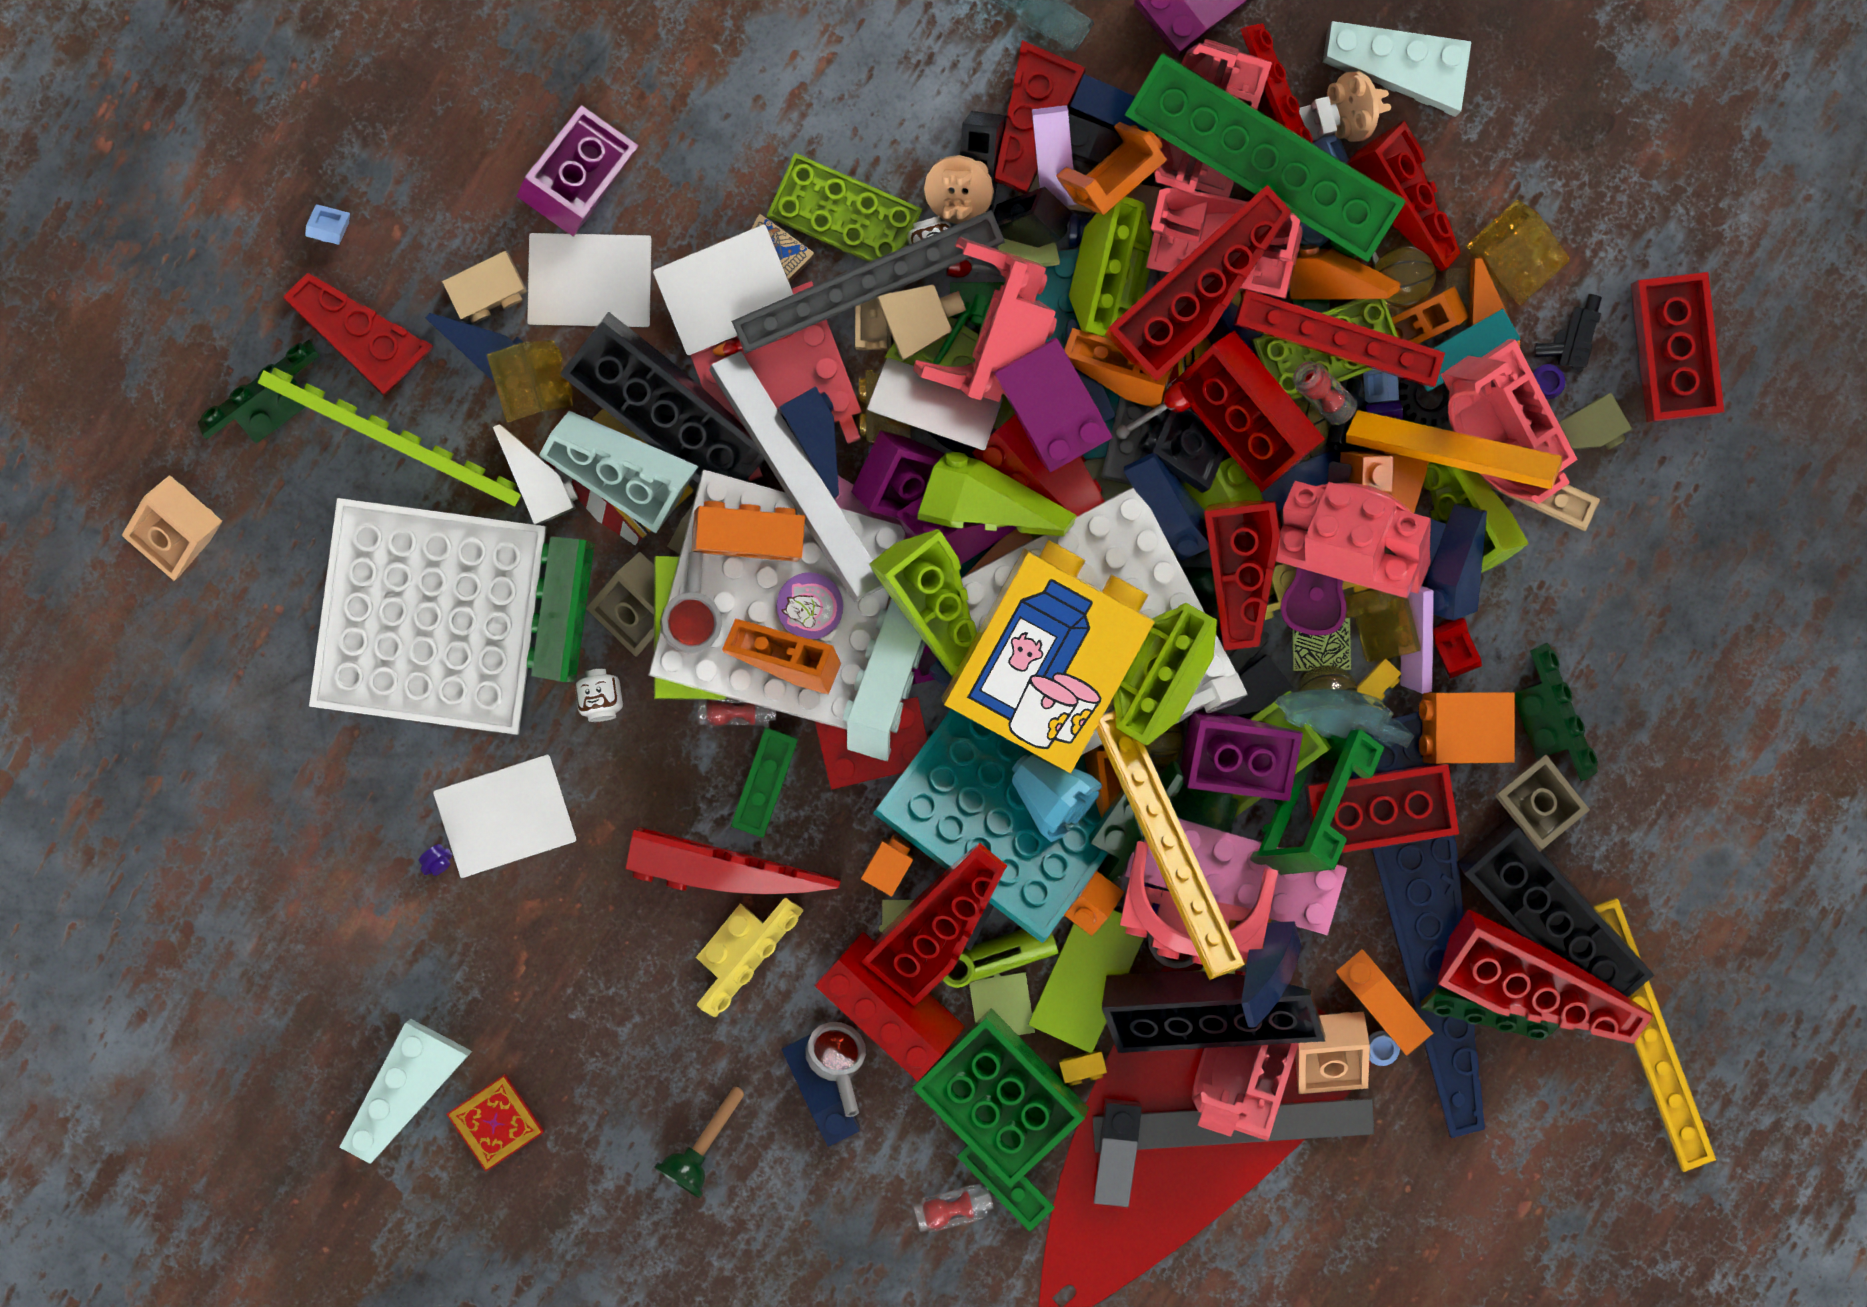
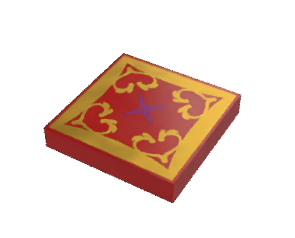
(495, 1122)

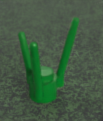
(977, 311)

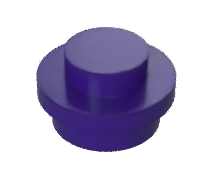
(1550, 380)
(435, 860)

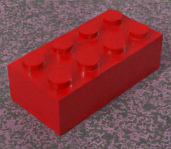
(1677, 347)
(1249, 411)
(1391, 807)

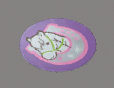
(809, 605)

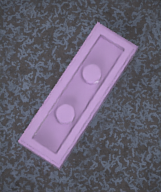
(1053, 148)
(1417, 666)

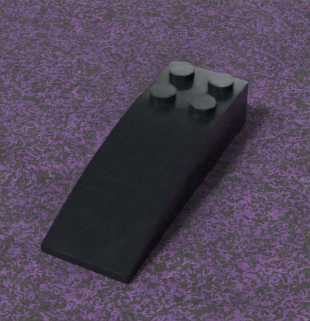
(660, 401)
(1550, 907)
(1193, 1013)

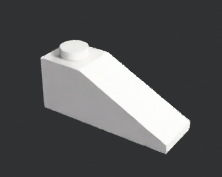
(540, 485)

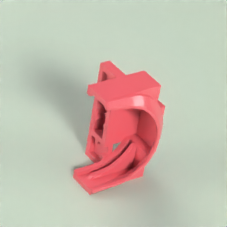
(1235, 73)
(1188, 219)
(1010, 329)
(1503, 403)
(1349, 536)
(1167, 925)
(1242, 1087)

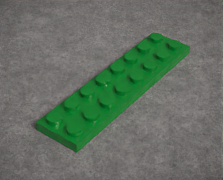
(1262, 153)

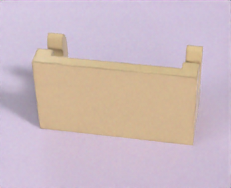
(871, 327)

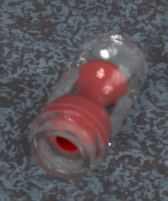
(1315, 383)
(726, 712)
(935, 1212)

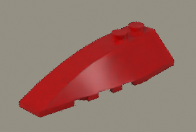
(1198, 290)
(1014, 456)
(715, 868)
(936, 926)
(1530, 981)

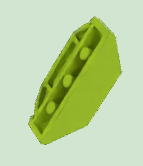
(1111, 265)
(1165, 673)

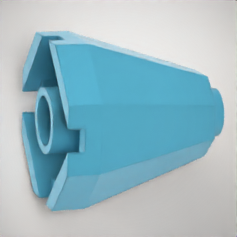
(1053, 794)

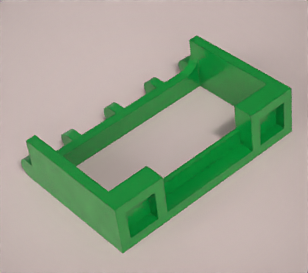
(1323, 843)

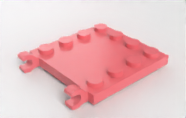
(791, 369)

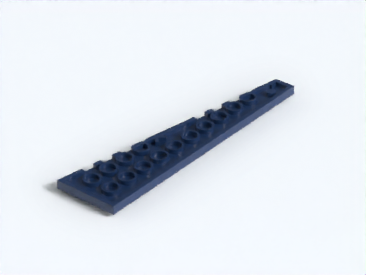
(1424, 909)

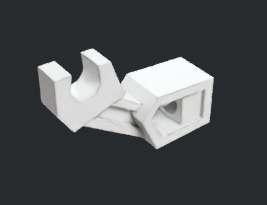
(1216, 695)

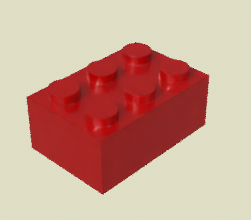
(850, 767)

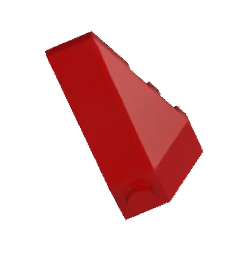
(1396, 164)
(1243, 559)

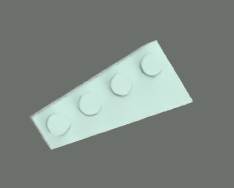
(1405, 62)
(619, 468)
(883, 684)
(407, 1080)

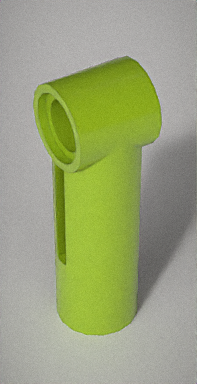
(1031, 951)

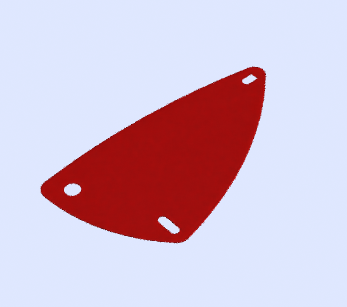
(1171, 1190)

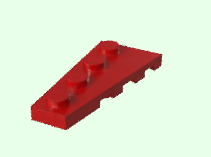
(1039, 82)
(363, 338)

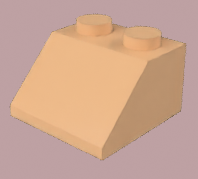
(171, 527)
(1340, 1060)

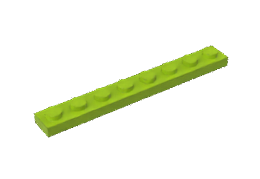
(377, 429)

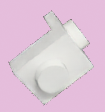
(1320, 118)

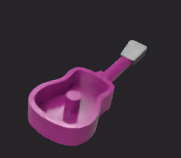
(1313, 600)

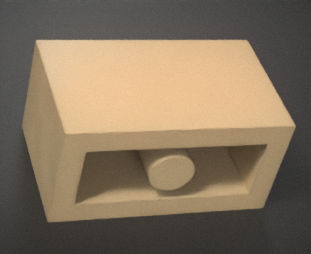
(485, 287)

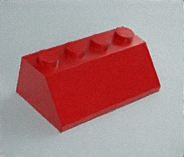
(906, 1032)

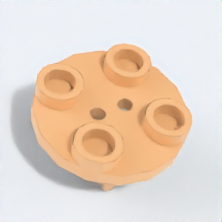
(1357, 105)
(958, 173)

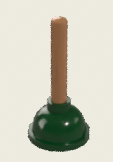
(686, 1168)

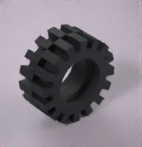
(1415, 412)

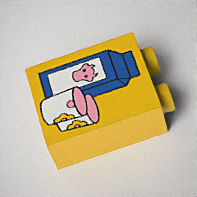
(1050, 655)

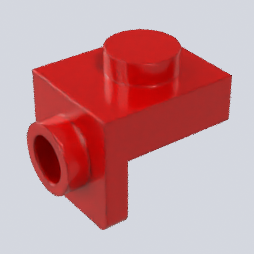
(1456, 647)

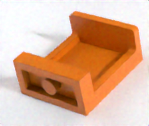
(1117, 173)
(1468, 727)

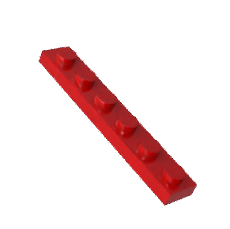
(1339, 338)

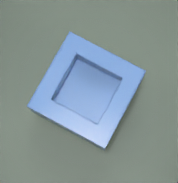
(327, 224)
(1380, 387)

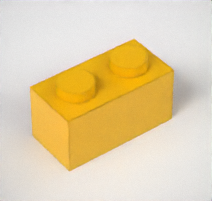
(1379, 679)
(1082, 1067)

